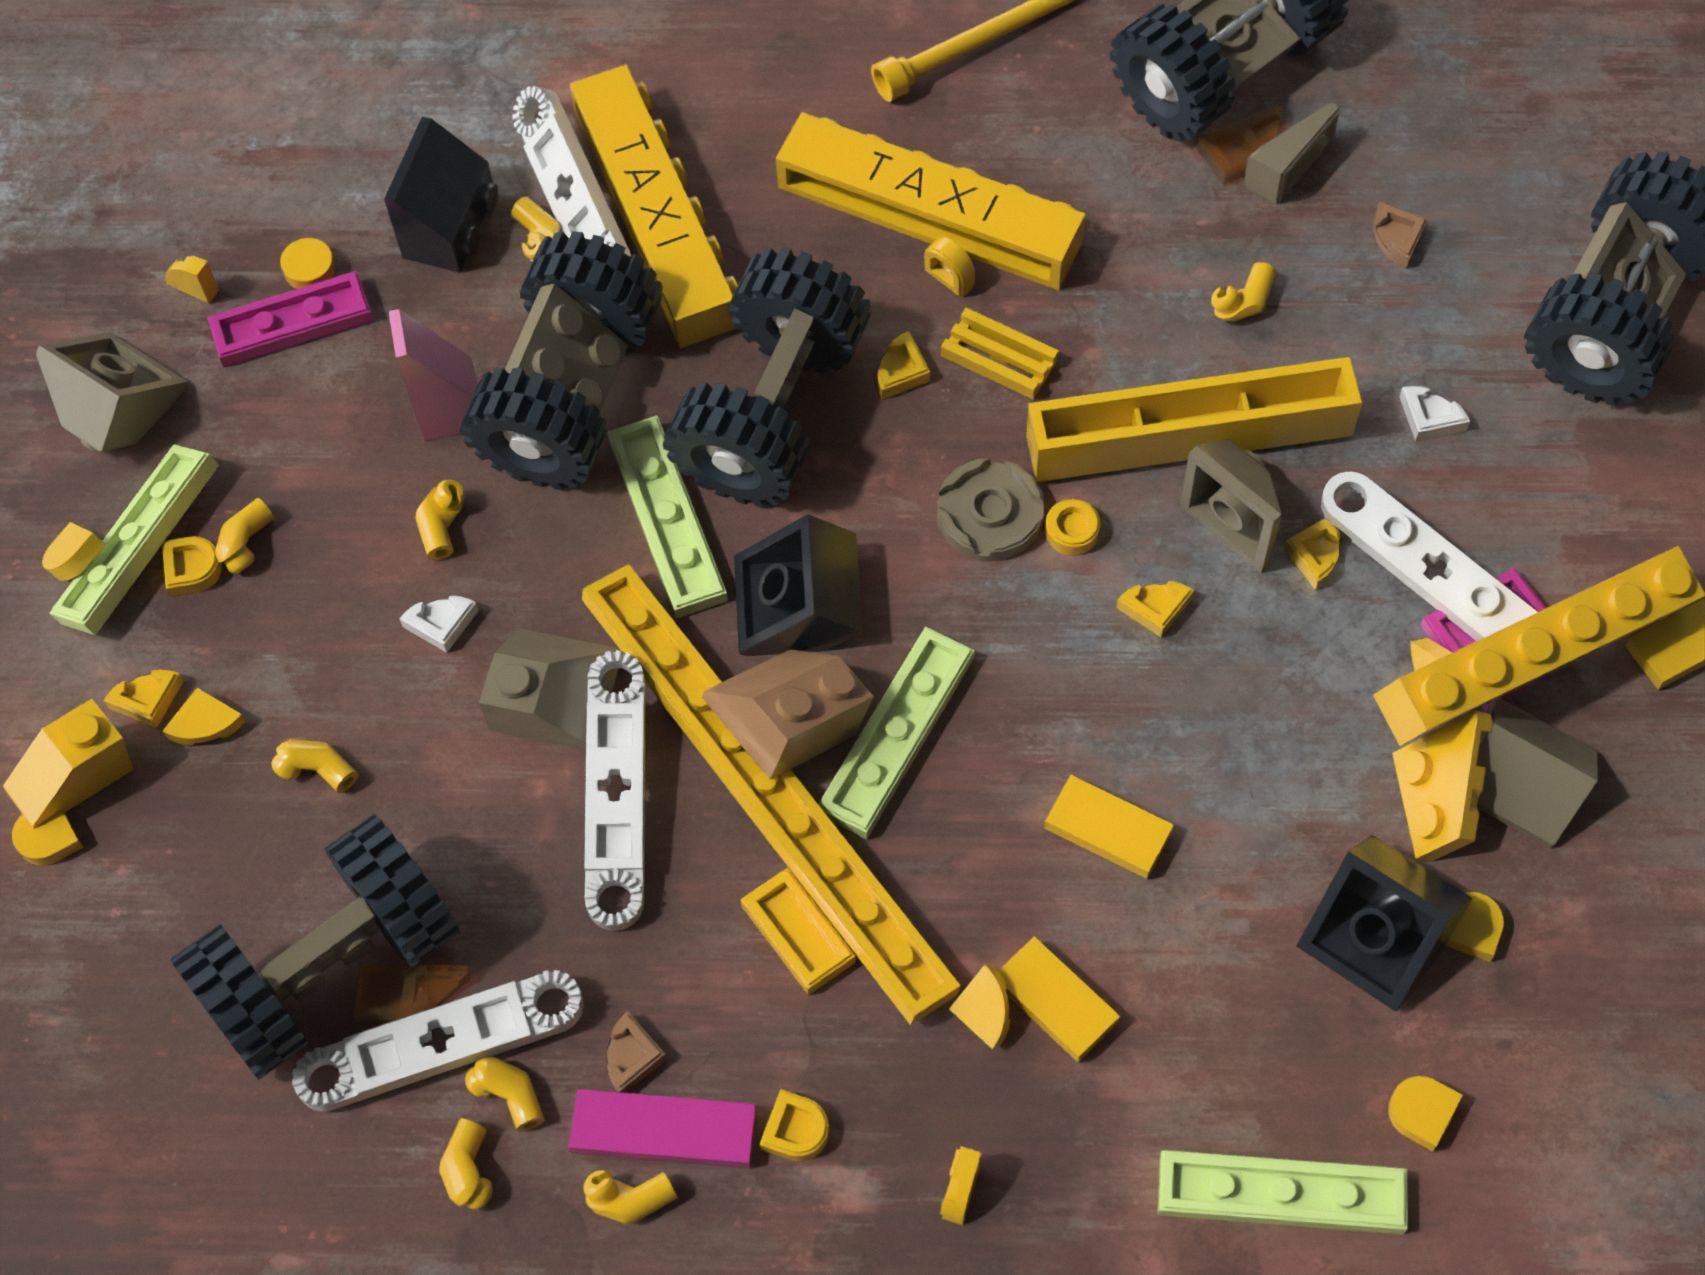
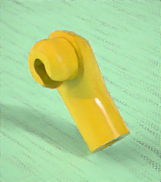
(536, 221)
(1247, 301)
(436, 515)
(237, 531)
(317, 756)
(509, 1083)
(459, 1169)
(624, 1202)

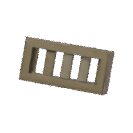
(1286, 158)

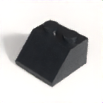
(439, 198)
(798, 589)
(1383, 921)

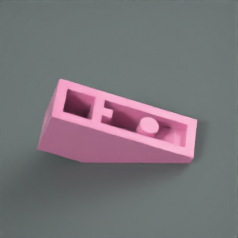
(435, 375)

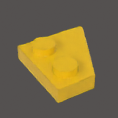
(1443, 785)

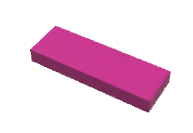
(290, 319)
(663, 1128)

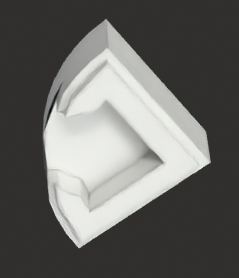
(1431, 414)
(440, 620)

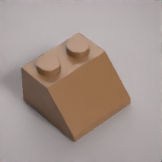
(791, 708)

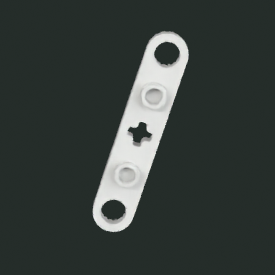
(559, 161)
(1404, 542)
(615, 828)
(395, 1051)

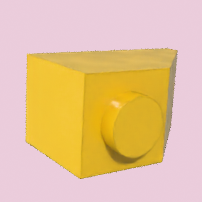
(68, 764)

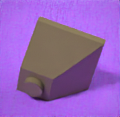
(107, 389)
(1233, 499)
(542, 687)

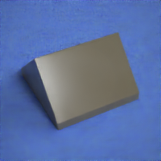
(1532, 773)

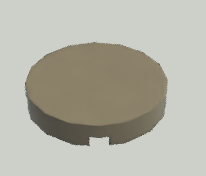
(990, 510)

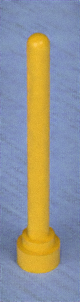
(895, 75)

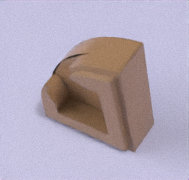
(1398, 232)
(631, 1054)

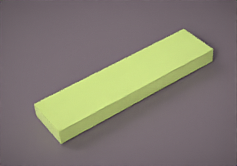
(667, 518)
(135, 539)
(896, 732)
(1283, 1192)

